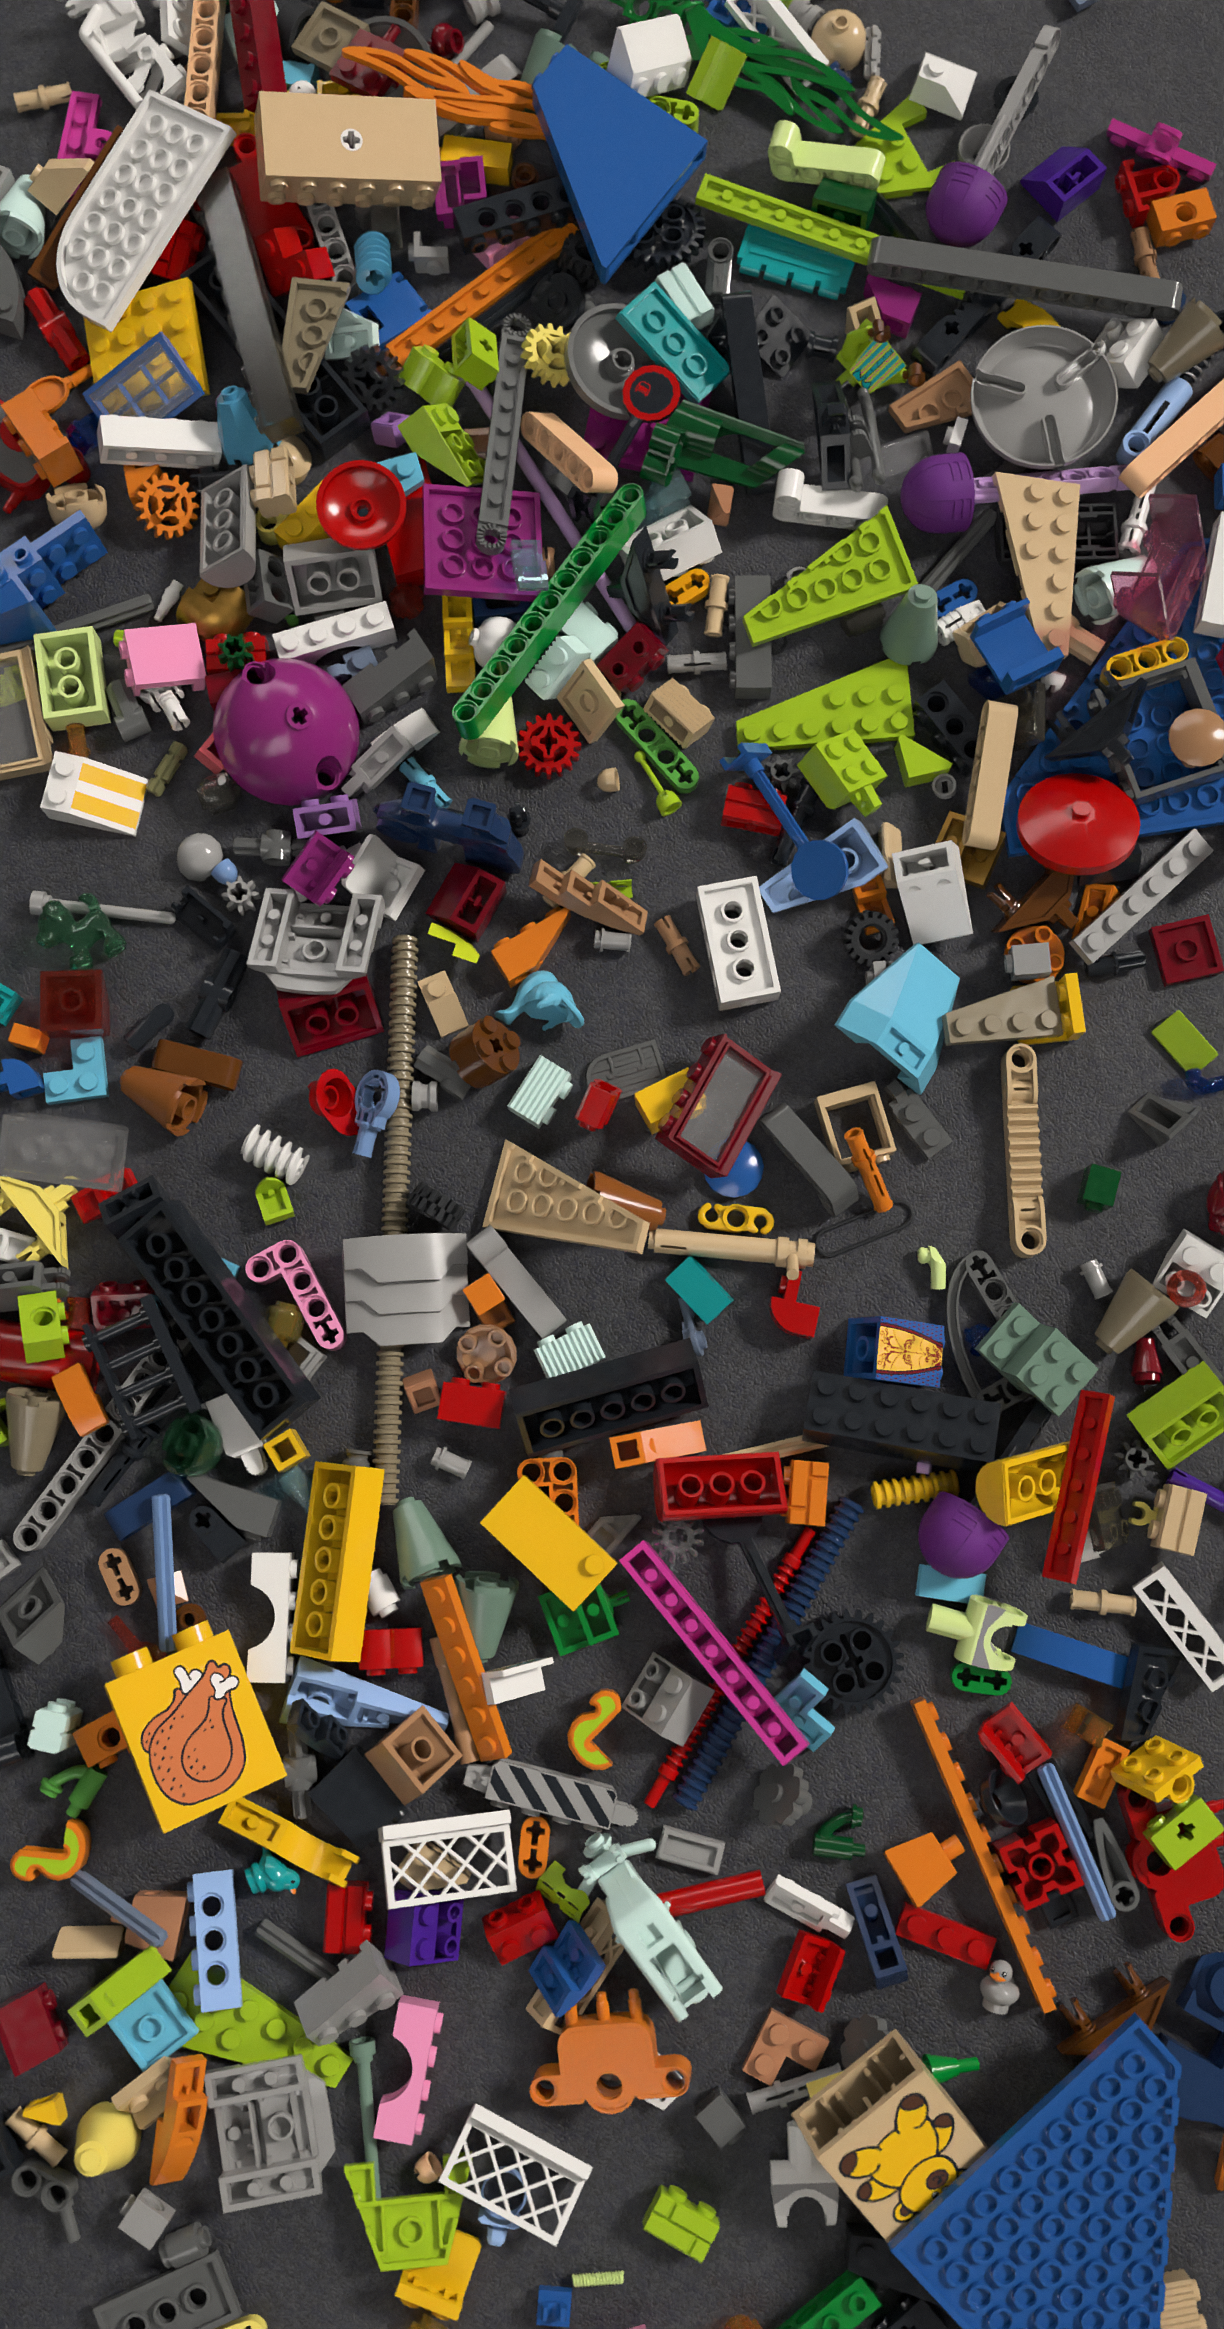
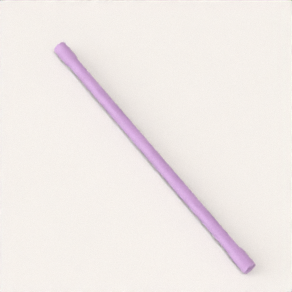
(557, 511)

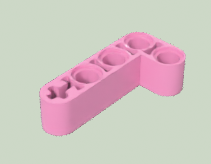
(304, 1298)

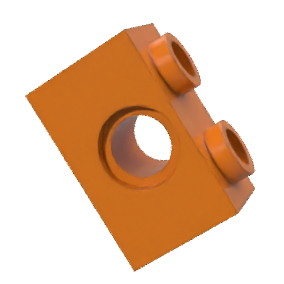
(1191, 207)
(94, 1741)

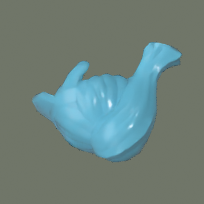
(543, 999)

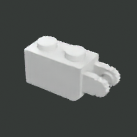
(237, 1435)

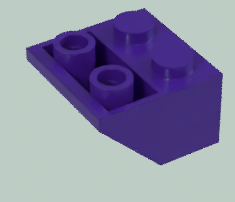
(1065, 180)
(424, 1931)

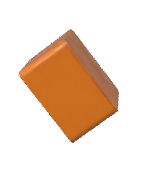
(28, 1038)
(483, 1294)

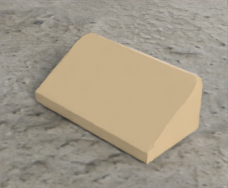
(889, 843)
(89, 1942)

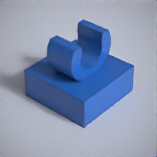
(554, 2306)

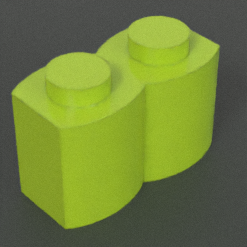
(431, 376)

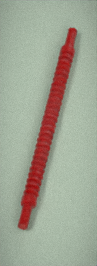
(791, 1562)

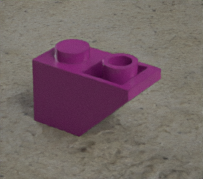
(895, 303)

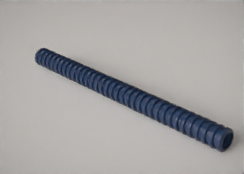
(763, 1661)

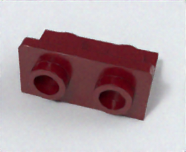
(116, 1302)

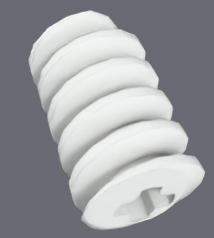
(273, 1156)

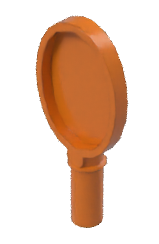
(55, 390)

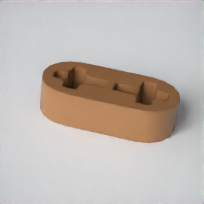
(112, 1579)

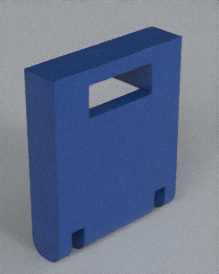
(393, 308)

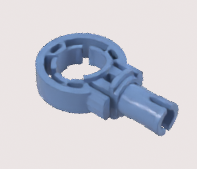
(370, 1117)

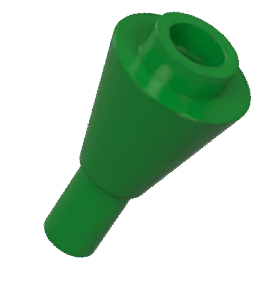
(946, 2068)

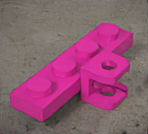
(80, 129)
(1161, 147)

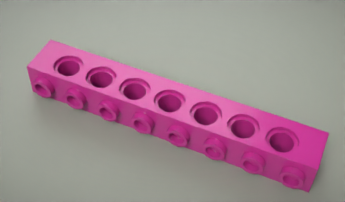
(715, 1653)

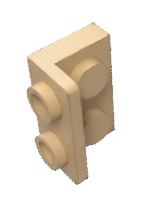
(145, 2094)

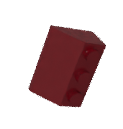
(330, 1020)

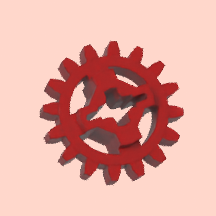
(561, 746)

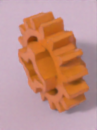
(157, 498)

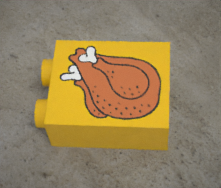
(193, 1726)

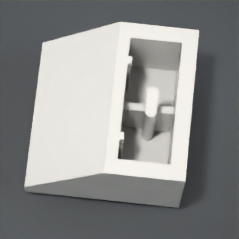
(1129, 347)
(1195, 1255)

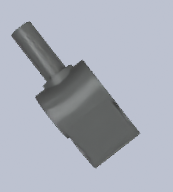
(44, 2191)

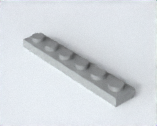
(1141, 896)

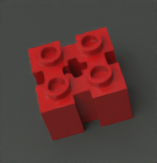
(1056, 1870)

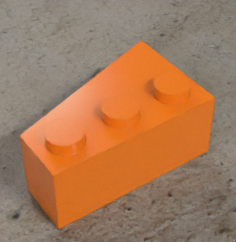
(41, 438)

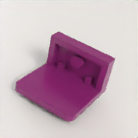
(319, 869)

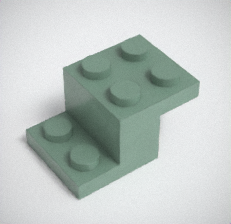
(1036, 1359)

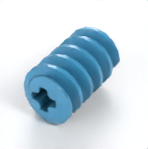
(373, 262)

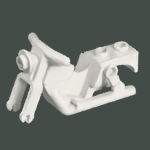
(111, 40)

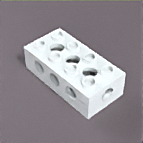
(751, 928)

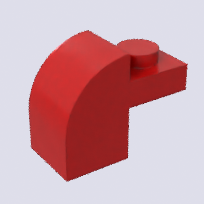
(792, 1316)

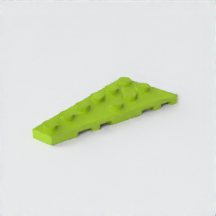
(847, 578)

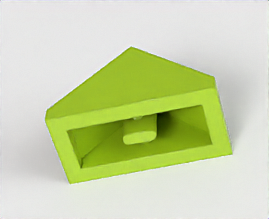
(918, 763)

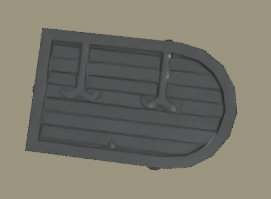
(629, 1068)

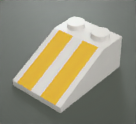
(93, 794)

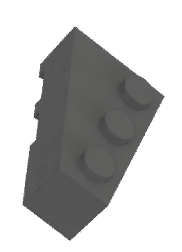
(392, 680)

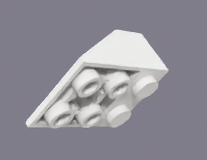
(933, 892)

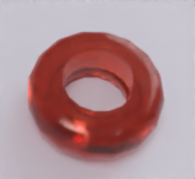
(1186, 1275)

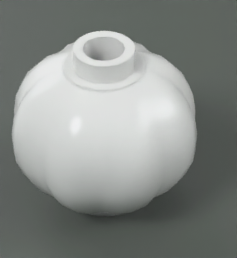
(489, 637)

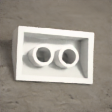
(651, 55)
(686, 532)

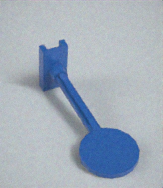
(818, 865)

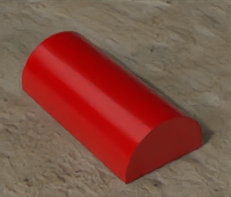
(39, 1374)
(719, 1486)

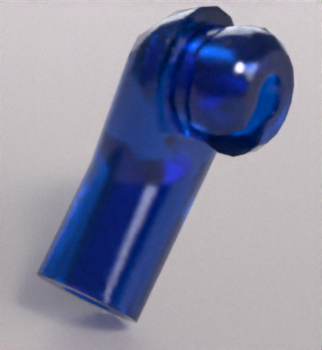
(1202, 1085)

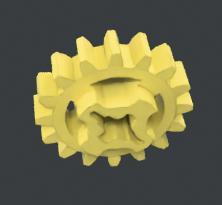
(545, 354)

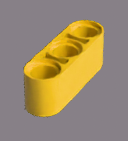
(1153, 654)

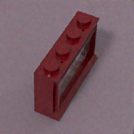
(717, 1106)

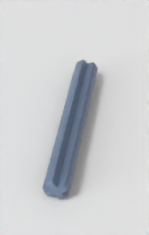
(119, 1909)

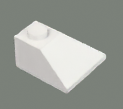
(942, 86)

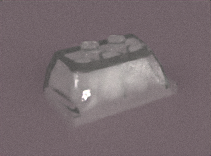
(63, 1150)

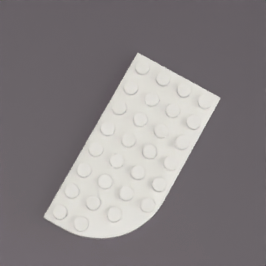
(136, 205)

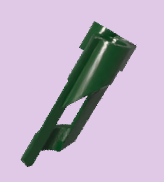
(689, 444)

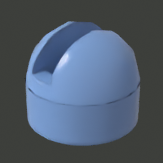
(225, 872)

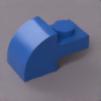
(20, 1079)

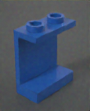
(1013, 647)

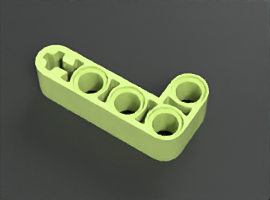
(811, 161)

